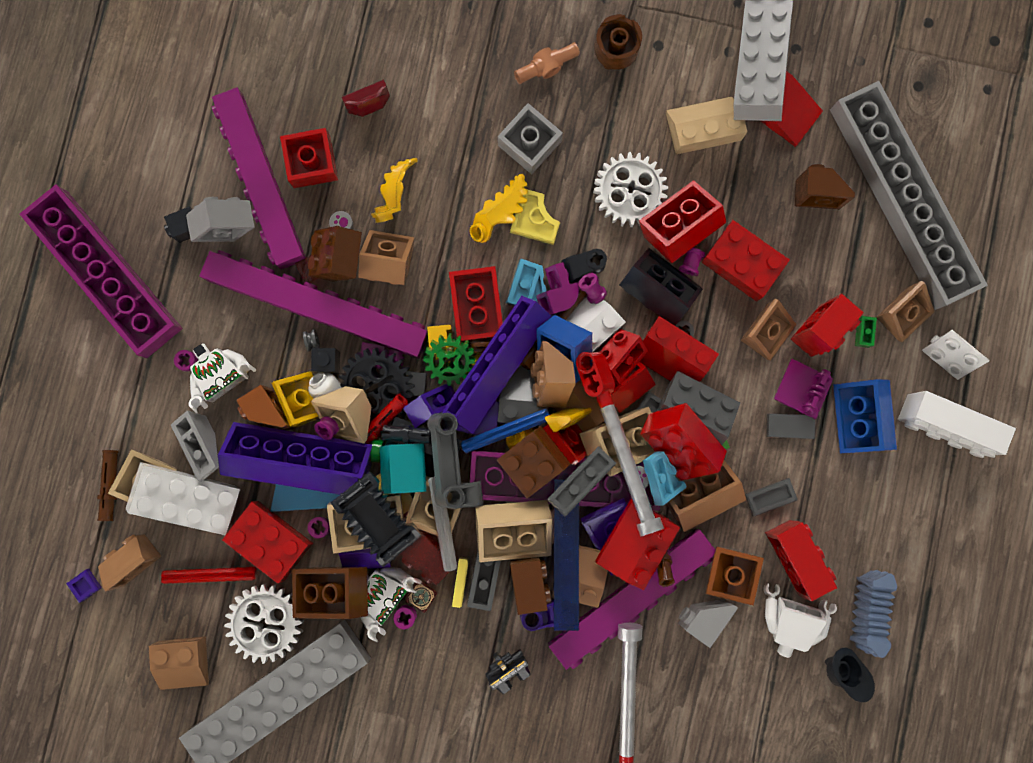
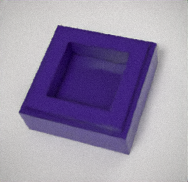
(84, 585)

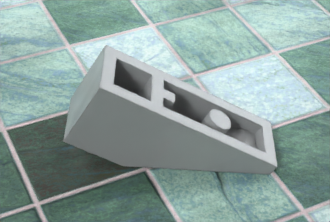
(197, 442)

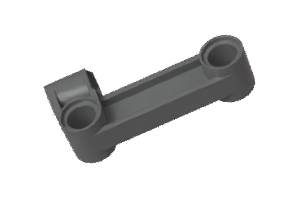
(447, 466)

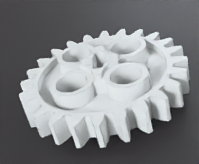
(634, 169)
(260, 644)

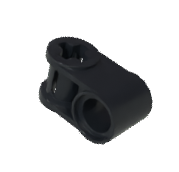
(580, 264)

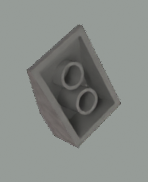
(517, 398)

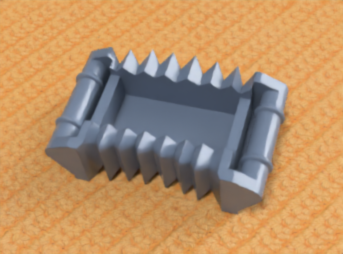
(873, 612)

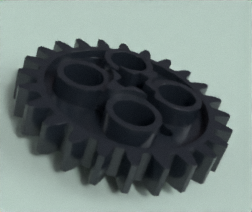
(365, 367)

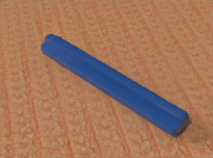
(504, 431)

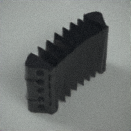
(375, 520)

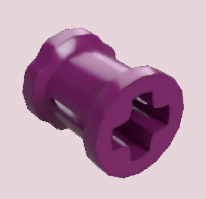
(692, 262)
(594, 291)
(403, 624)

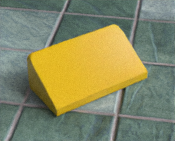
(566, 418)

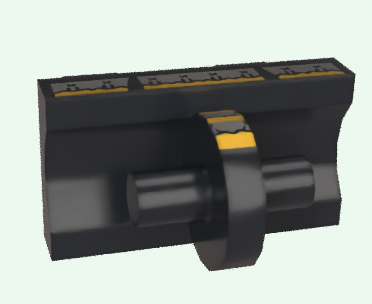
(505, 668)

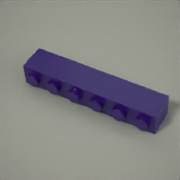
(497, 364)

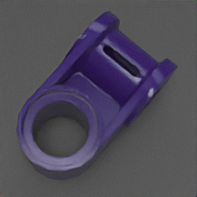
(544, 620)

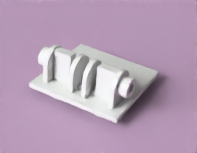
(954, 354)

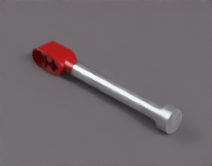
(603, 395)
(629, 634)

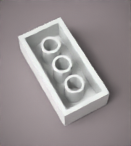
(956, 424)
(182, 499)

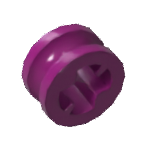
(178, 360)
(326, 428)
(312, 531)

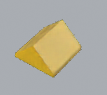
(295, 399)

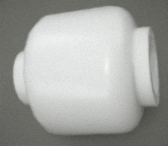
(322, 384)

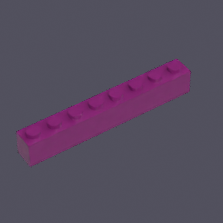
(258, 178)
(629, 601)

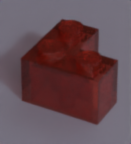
(427, 557)

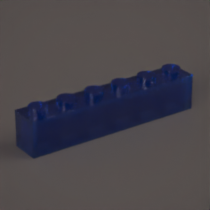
(566, 568)

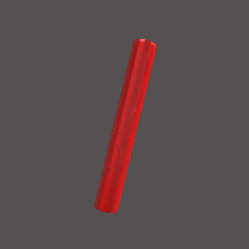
(208, 575)

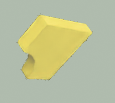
(535, 220)

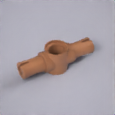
(546, 63)

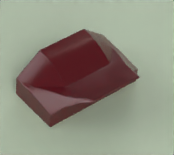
(367, 99)

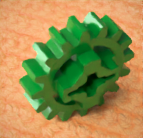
(443, 352)

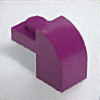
(562, 293)

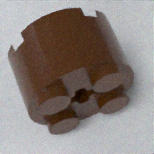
(626, 49)

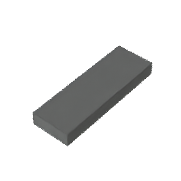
(581, 481)

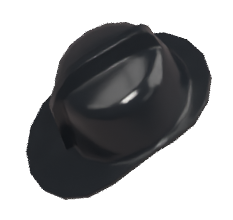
(851, 674)

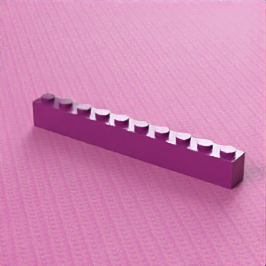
(314, 304)

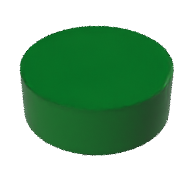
(375, 451)

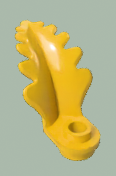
(392, 191)
(499, 210)

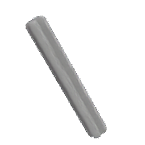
(443, 530)

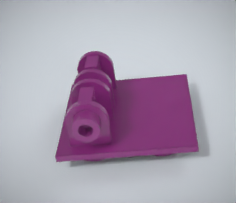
(804, 388)

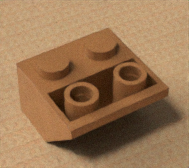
(552, 377)

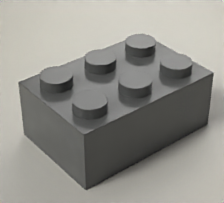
(711, 406)

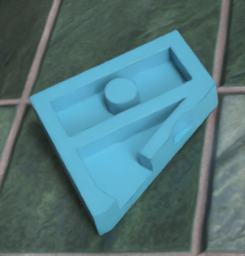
(526, 282)
(662, 478)

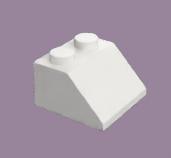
(598, 319)

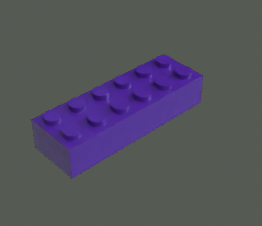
(293, 458)

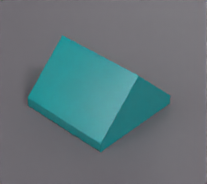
(402, 468)

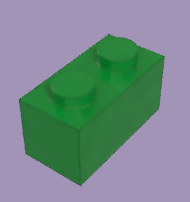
(866, 332)

